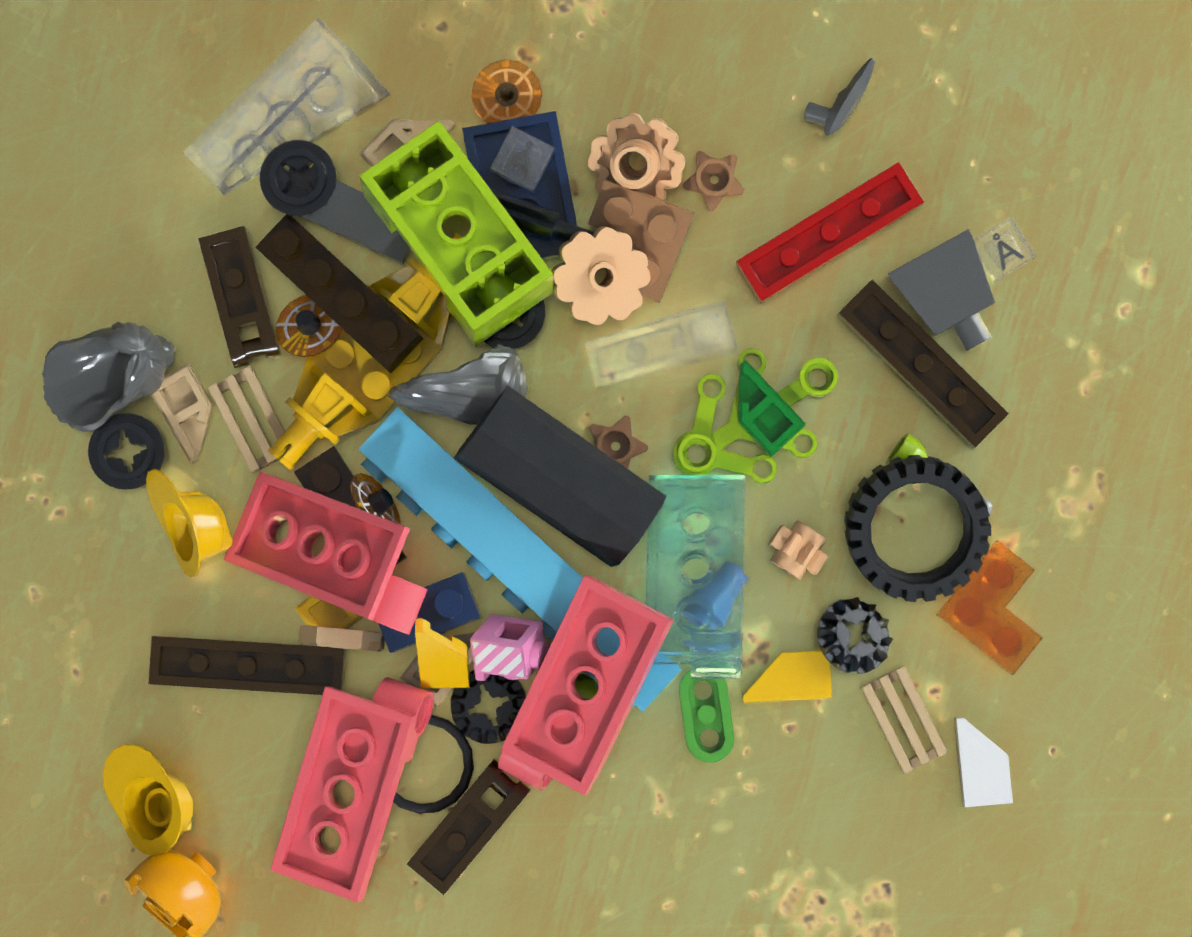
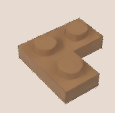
(653, 225)

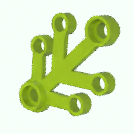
(732, 431)

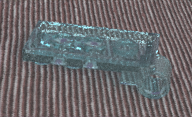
(708, 609)

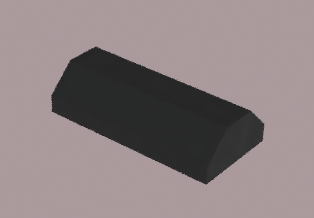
(561, 477)

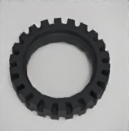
(936, 581)

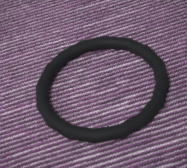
(464, 781)

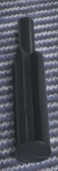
(536, 218)

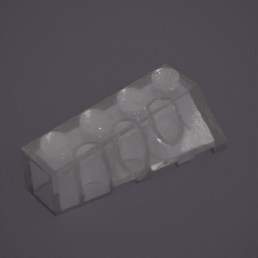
(295, 98)

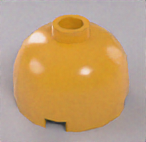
(178, 892)

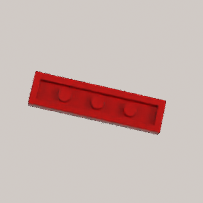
(829, 232)

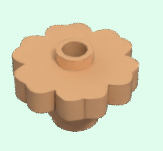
(631, 135)
(617, 292)

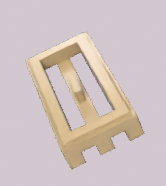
(232, 383)
(922, 756)

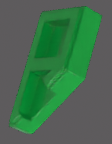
(764, 412)

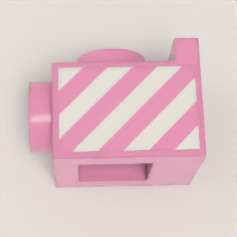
(508, 647)

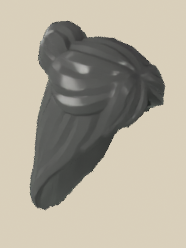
(104, 373)
(467, 390)

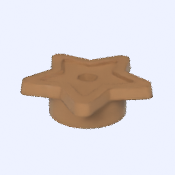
(723, 169)
(620, 433)

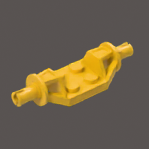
(353, 377)

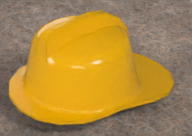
(190, 522)
(146, 799)

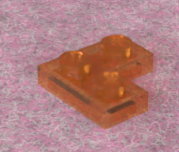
(980, 610)

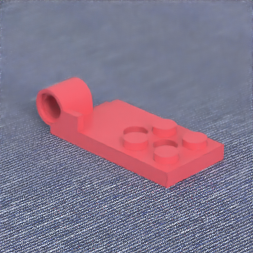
(349, 571)
(556, 727)
(367, 748)

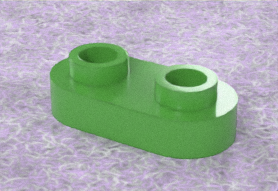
(706, 714)

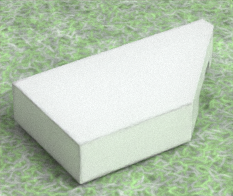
(982, 768)

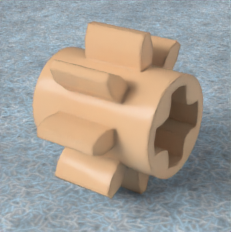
(798, 550)

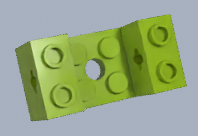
(486, 274)

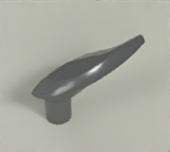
(845, 103)

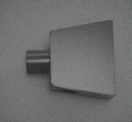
(948, 289)

